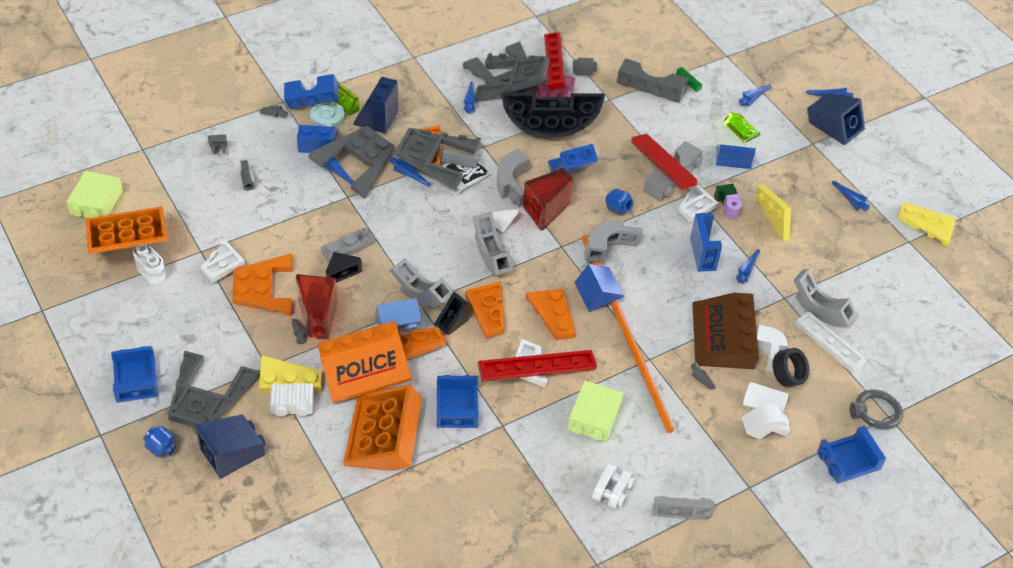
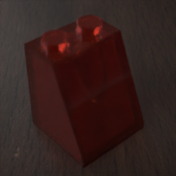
(547, 197)
(317, 303)

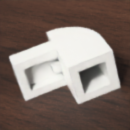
(770, 342)
(764, 420)

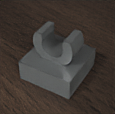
(217, 141)

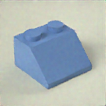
(404, 313)

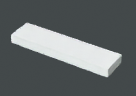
(830, 342)

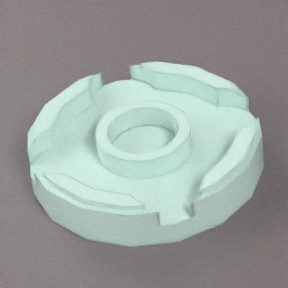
(327, 114)

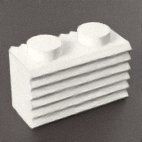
(291, 399)

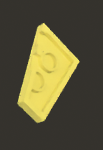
(776, 210)
(933, 223)
(279, 371)

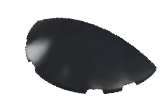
(552, 115)

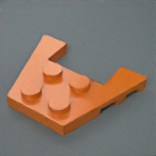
(254, 285)

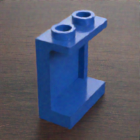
(574, 159)
(705, 251)
(134, 374)
(457, 401)
(851, 456)

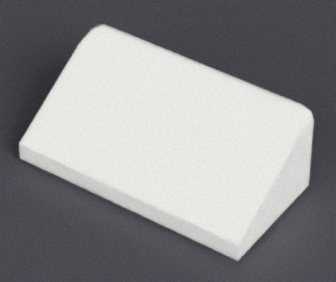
(760, 395)

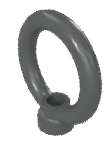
(859, 409)

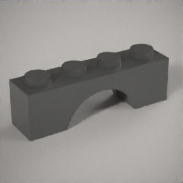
(669, 87)

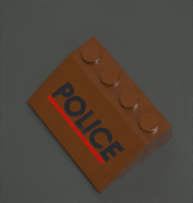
(725, 331)

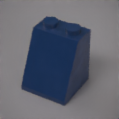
(380, 106)
(837, 116)
(229, 443)

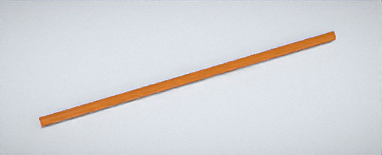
(639, 359)

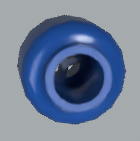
(619, 201)
(159, 441)

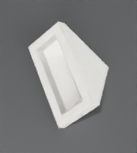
(503, 218)

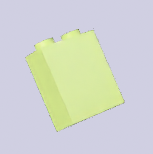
(94, 195)
(595, 411)

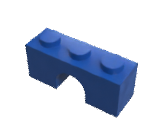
(324, 92)

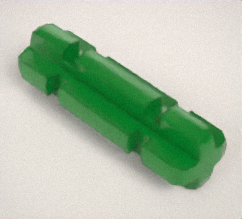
(695, 85)

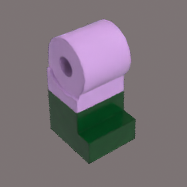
(730, 200)

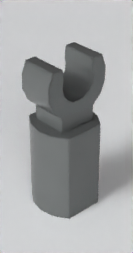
(247, 176)

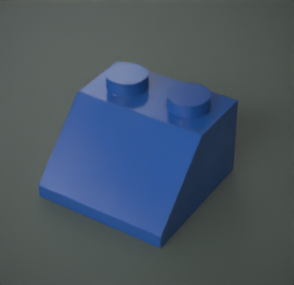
(314, 137)

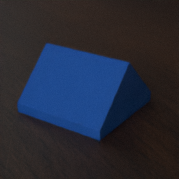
(734, 156)
(598, 287)

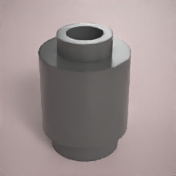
(584, 66)

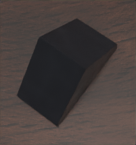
(343, 266)
(453, 314)

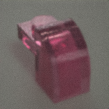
(543, 91)

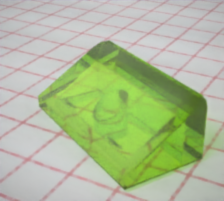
(348, 100)
(741, 127)

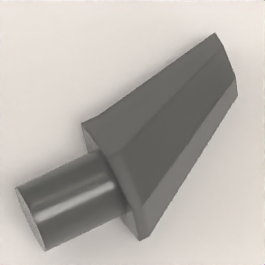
(274, 111)
(299, 331)
(702, 376)

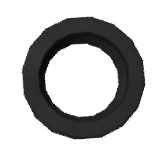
(781, 371)

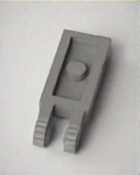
(349, 244)
(682, 508)

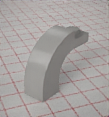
(509, 168)
(609, 233)
(489, 246)
(415, 286)
(827, 309)

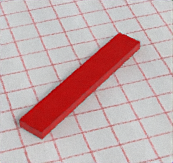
(555, 69)
(664, 161)
(536, 365)

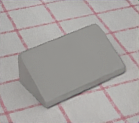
(460, 158)

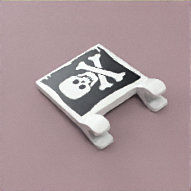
(470, 175)

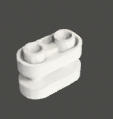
(149, 264)
(618, 496)

